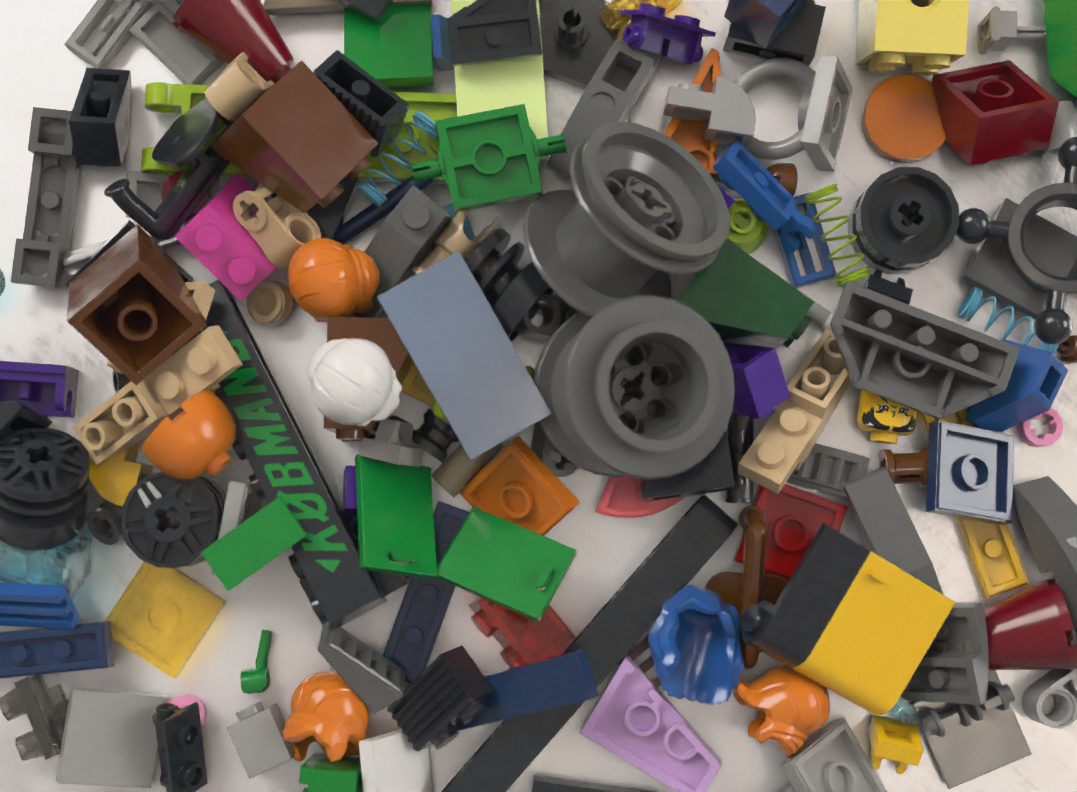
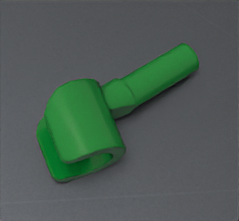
(258, 679)

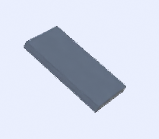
(464, 355)

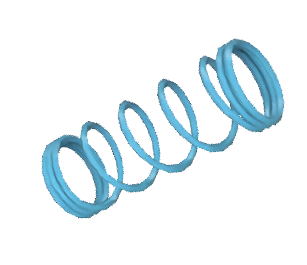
(374, 194)
(971, 306)

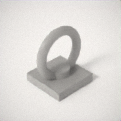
(820, 111)

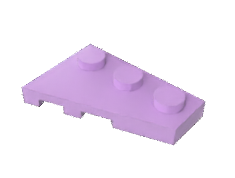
(649, 732)

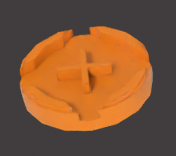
(903, 119)

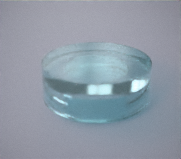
(904, 711)

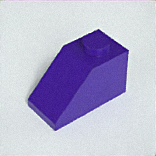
(757, 380)

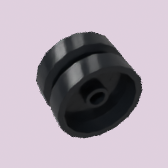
(922, 203)

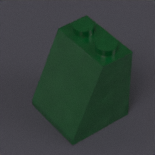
(747, 301)

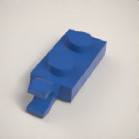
(763, 193)

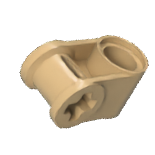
(236, 88)
(276, 225)

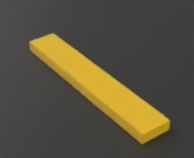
(986, 544)

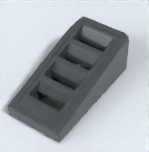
(858, 468)
(364, 670)

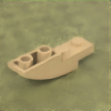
(140, 408)
(798, 419)

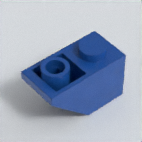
(1028, 393)

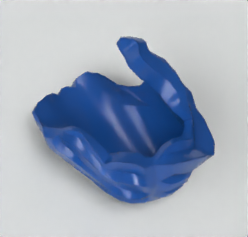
(697, 646)

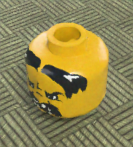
(884, 418)

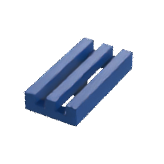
(811, 277)
(37, 606)

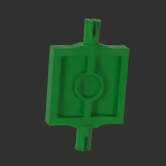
(489, 158)

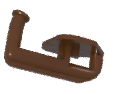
(753, 584)

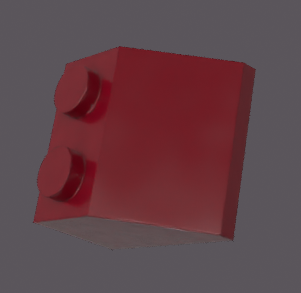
(994, 112)

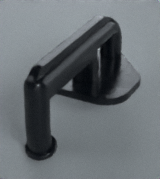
(177, 148)

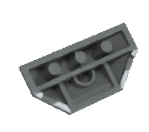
(917, 355)

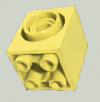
(911, 35)

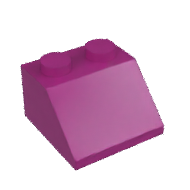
(224, 243)

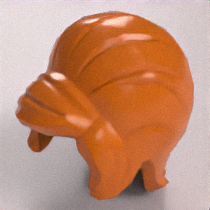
(332, 279)
(786, 707)
(328, 714)

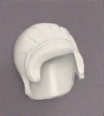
(353, 382)

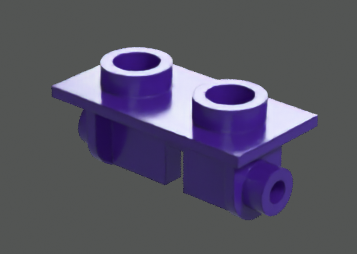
(651, 27)

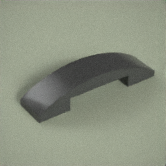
(50, 201)

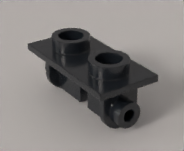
(183, 751)

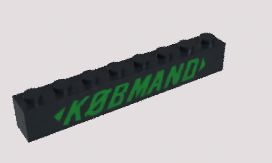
(288, 469)

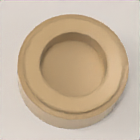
(270, 303)

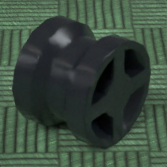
(434, 436)

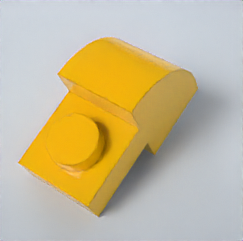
(119, 475)

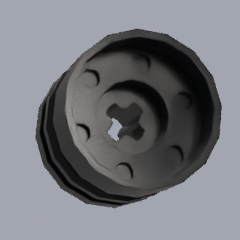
(503, 283)
(42, 488)
(146, 523)

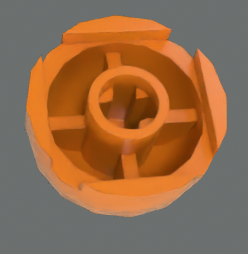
(194, 439)

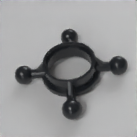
(1052, 324)

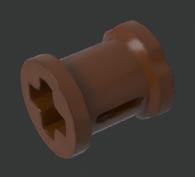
(906, 467)

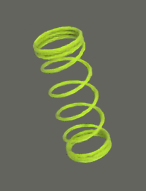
(812, 198)

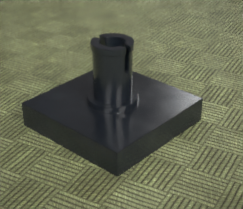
(574, 39)

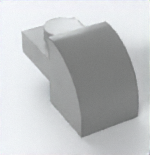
(724, 110)

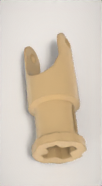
(453, 240)

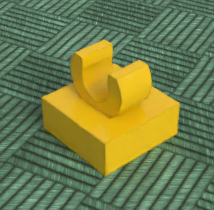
(894, 742)

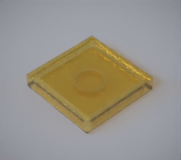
(164, 616)

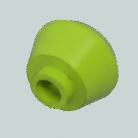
(745, 229)

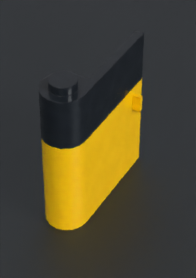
(849, 622)

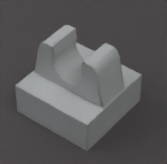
(392, 444)

